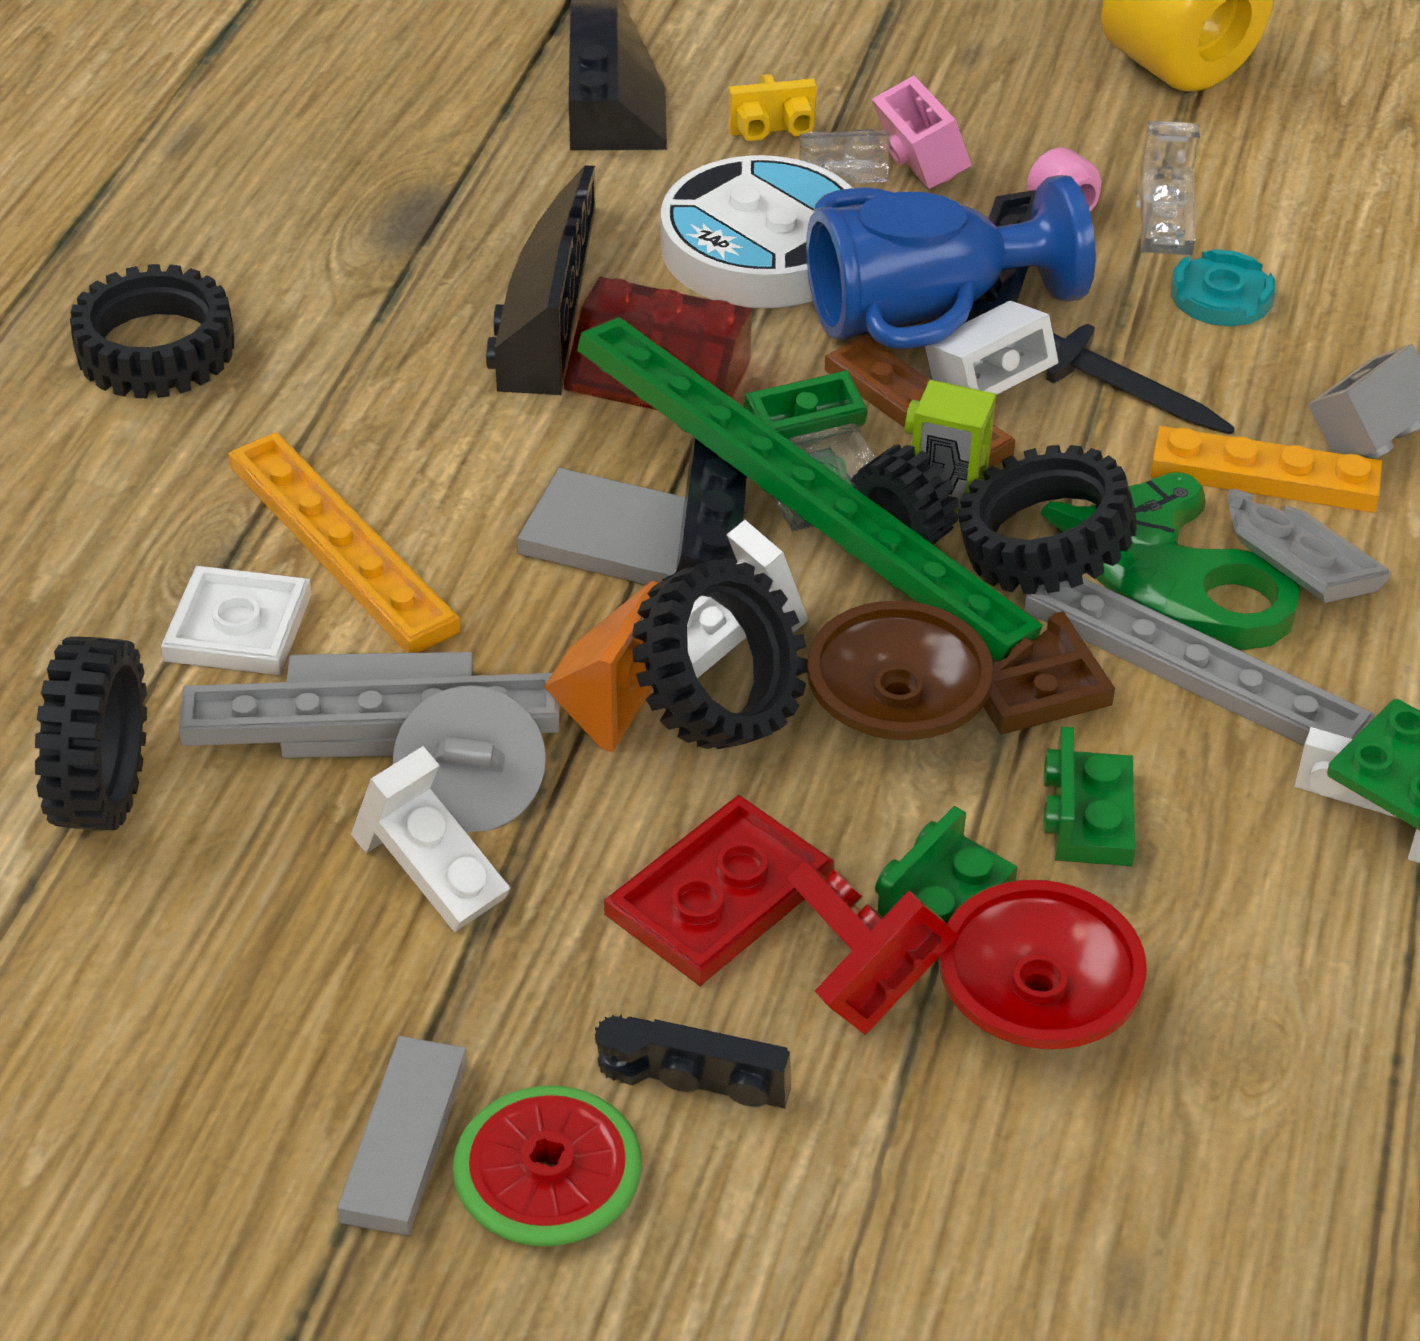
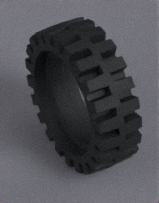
(157, 366)
(1054, 557)
(671, 669)
(91, 733)

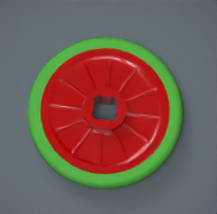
(538, 1204)

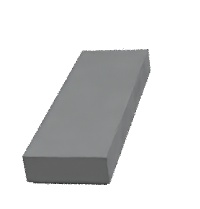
(402, 1136)

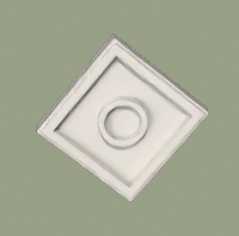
(237, 620)

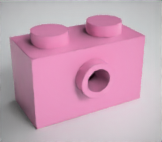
(921, 132)

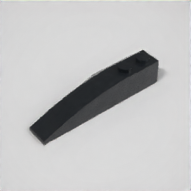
(612, 82)
(544, 294)

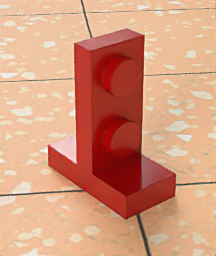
(885, 952)

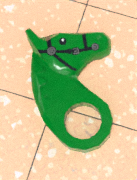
(1177, 577)

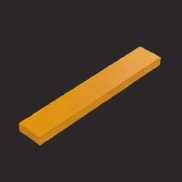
(345, 544)

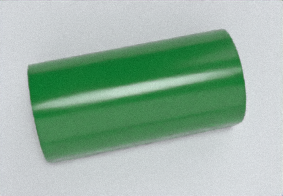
(809, 405)

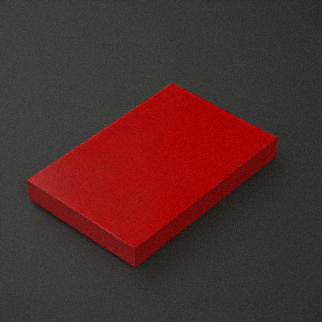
(715, 889)

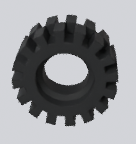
(910, 491)

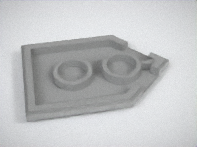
(1305, 549)

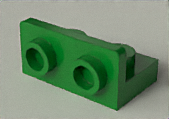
(1090, 805)
(942, 869)

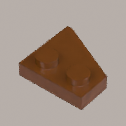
(1047, 680)

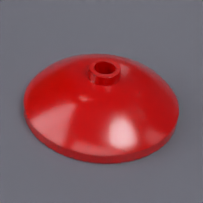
(1047, 941)

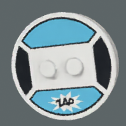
(742, 229)

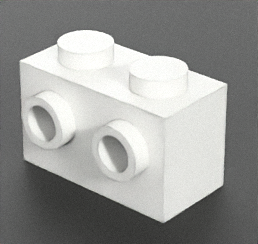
(995, 349)

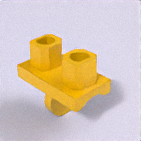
(772, 107)

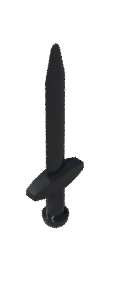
(1074, 353)

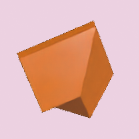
(599, 678)

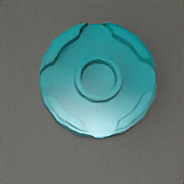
(1223, 288)

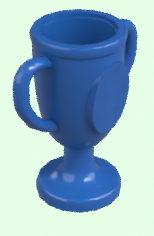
(919, 256)

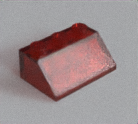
(698, 331)

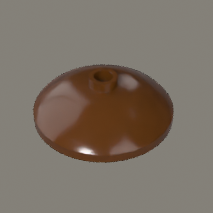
(900, 670)

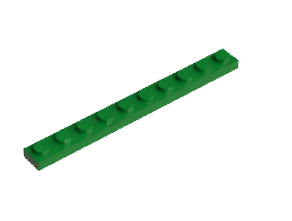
(805, 485)

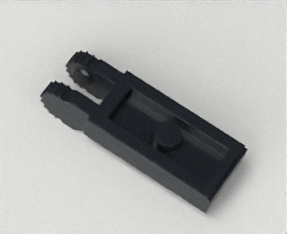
(693, 1060)

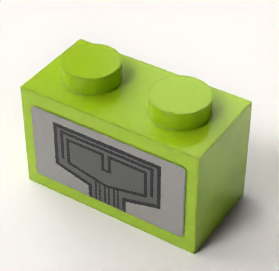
(954, 430)

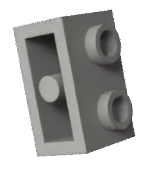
(1372, 405)

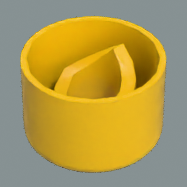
(1187, 40)

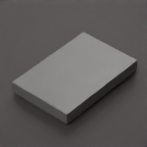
(605, 527)
(360, 667)

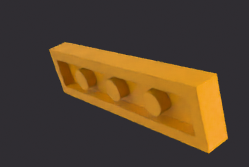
(1269, 468)

